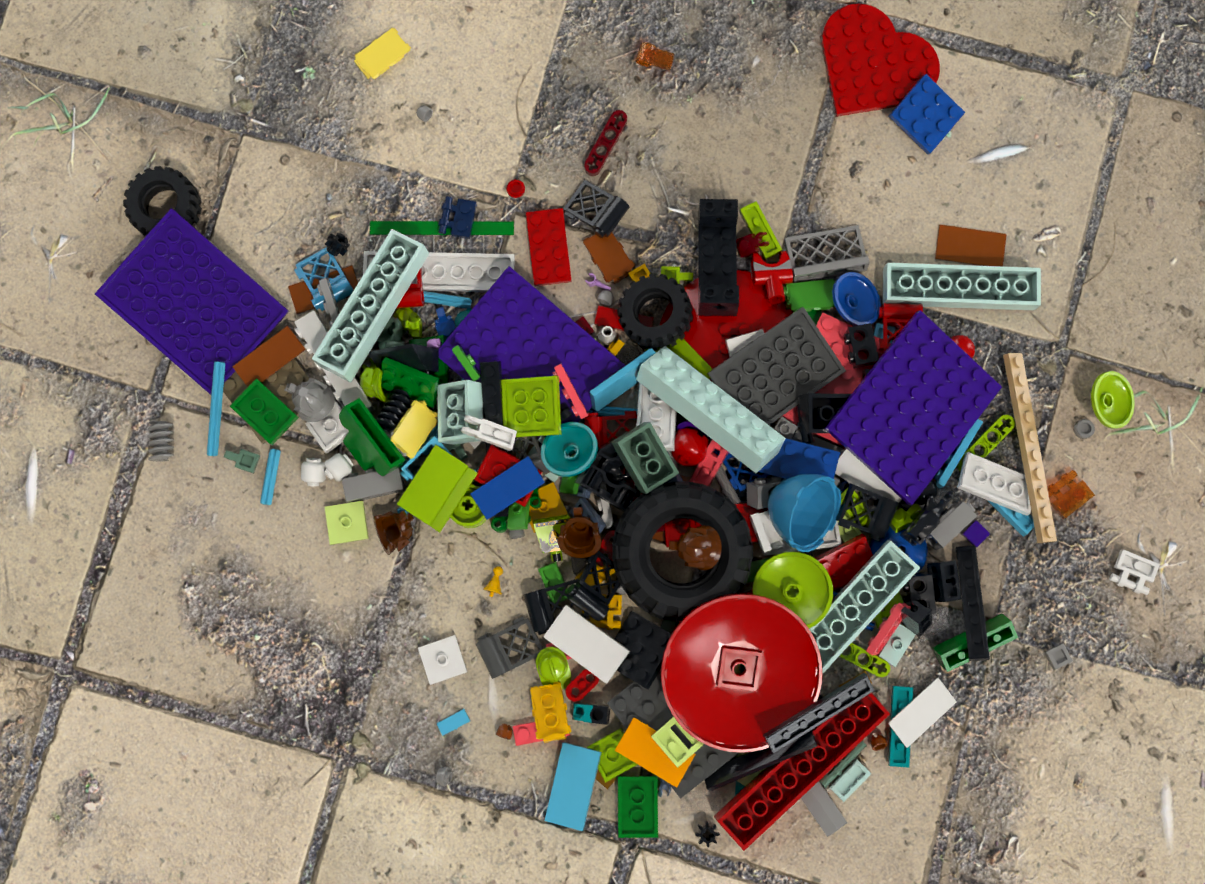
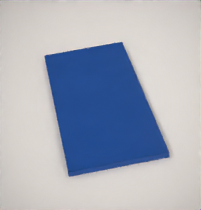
(507, 487)

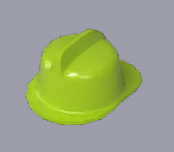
(553, 667)

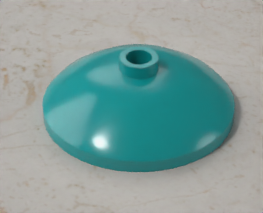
(557, 450)

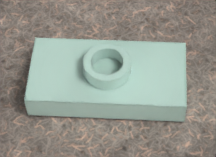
(897, 645)
(850, 780)

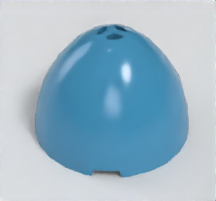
(804, 509)

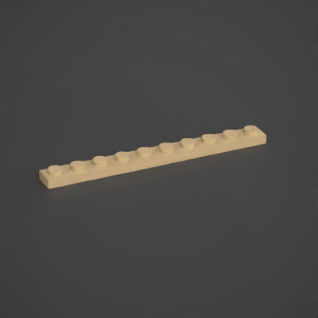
(1029, 448)

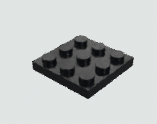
(646, 648)

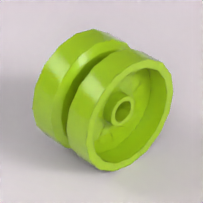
(468, 518)

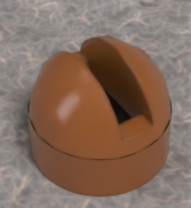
(504, 731)
(878, 743)

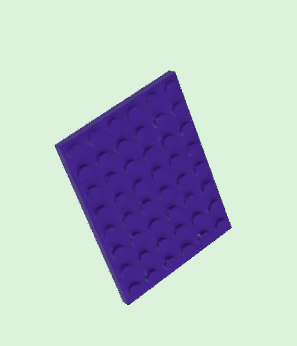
(191, 300)
(530, 339)
(913, 407)

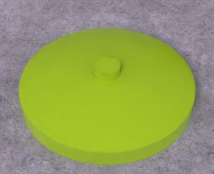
(798, 584)

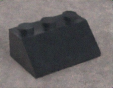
(413, 355)
(819, 409)

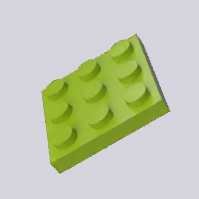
(532, 406)

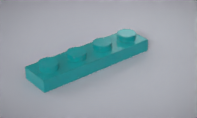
(898, 754)

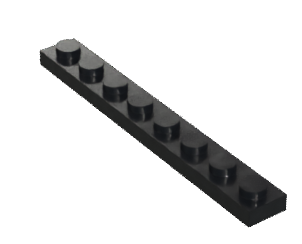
(492, 401)

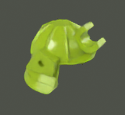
(371, 382)

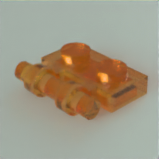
(1072, 499)

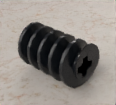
(394, 410)

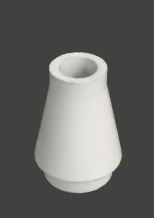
(607, 339)

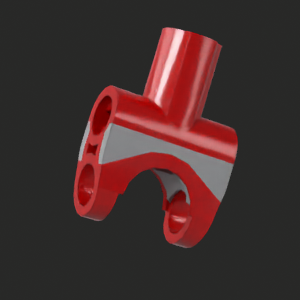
(772, 276)

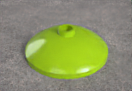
(1112, 399)

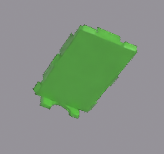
(810, 295)

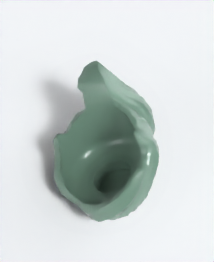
(391, 334)

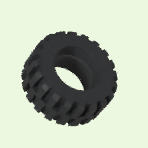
(150, 184)
(649, 289)

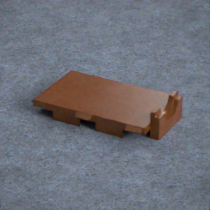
(609, 257)

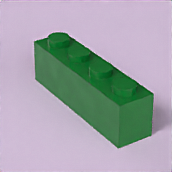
(954, 651)

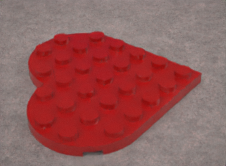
(870, 62)

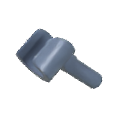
(665, 786)

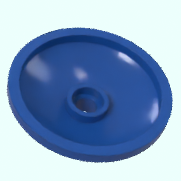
(856, 299)
(916, 553)

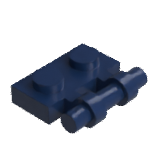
(463, 217)

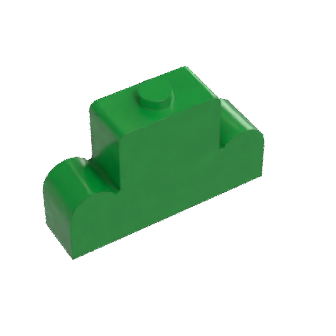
(368, 440)

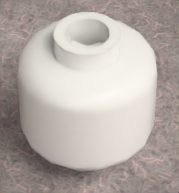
(338, 467)
(313, 471)

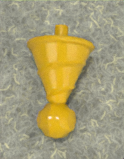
(494, 584)

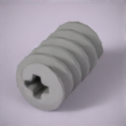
(160, 441)

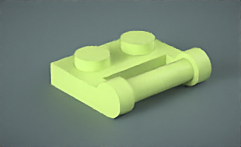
(672, 745)

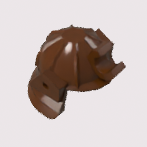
(393, 530)
(579, 536)
(699, 547)

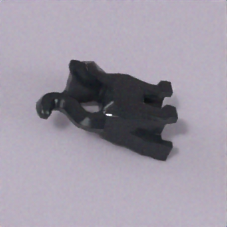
(926, 520)

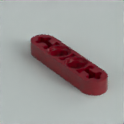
(606, 143)

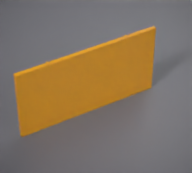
(644, 751)

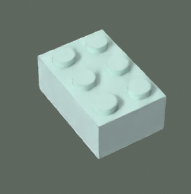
(455, 402)

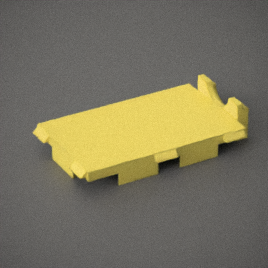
(381, 54)
(414, 428)

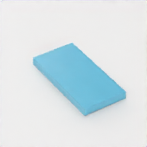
(618, 382)
(573, 786)

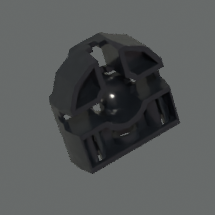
(611, 476)

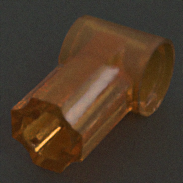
(649, 55)

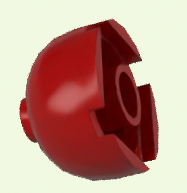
(689, 447)

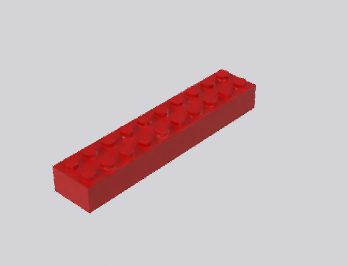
(786, 782)

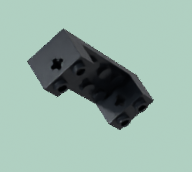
(717, 258)

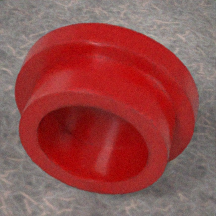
(515, 188)

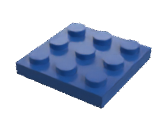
(926, 114)

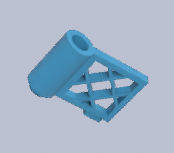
(340, 284)

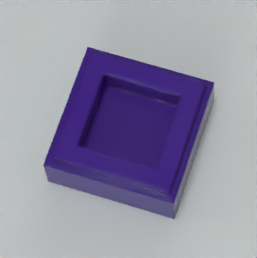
(975, 533)

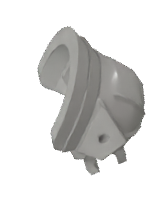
(311, 399)

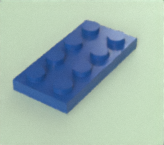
(802, 458)

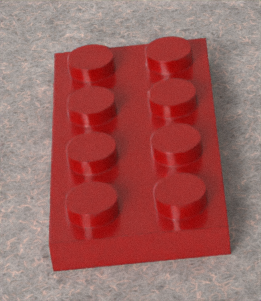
(548, 247)

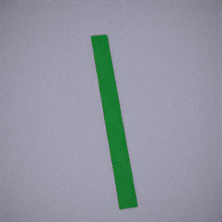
(432, 228)

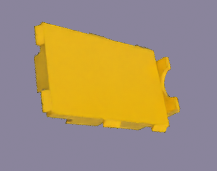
(549, 712)

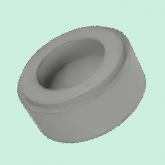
(1084, 429)

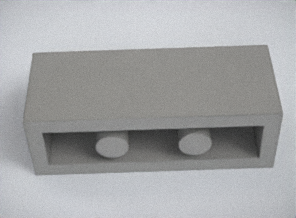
(372, 485)

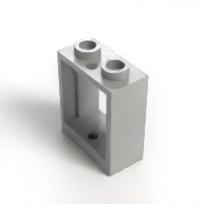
(951, 525)

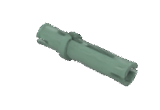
(838, 768)

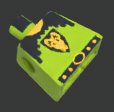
(548, 532)

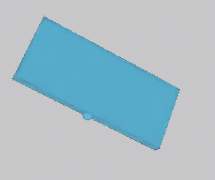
(453, 722)

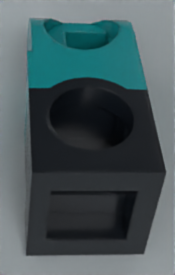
(591, 713)

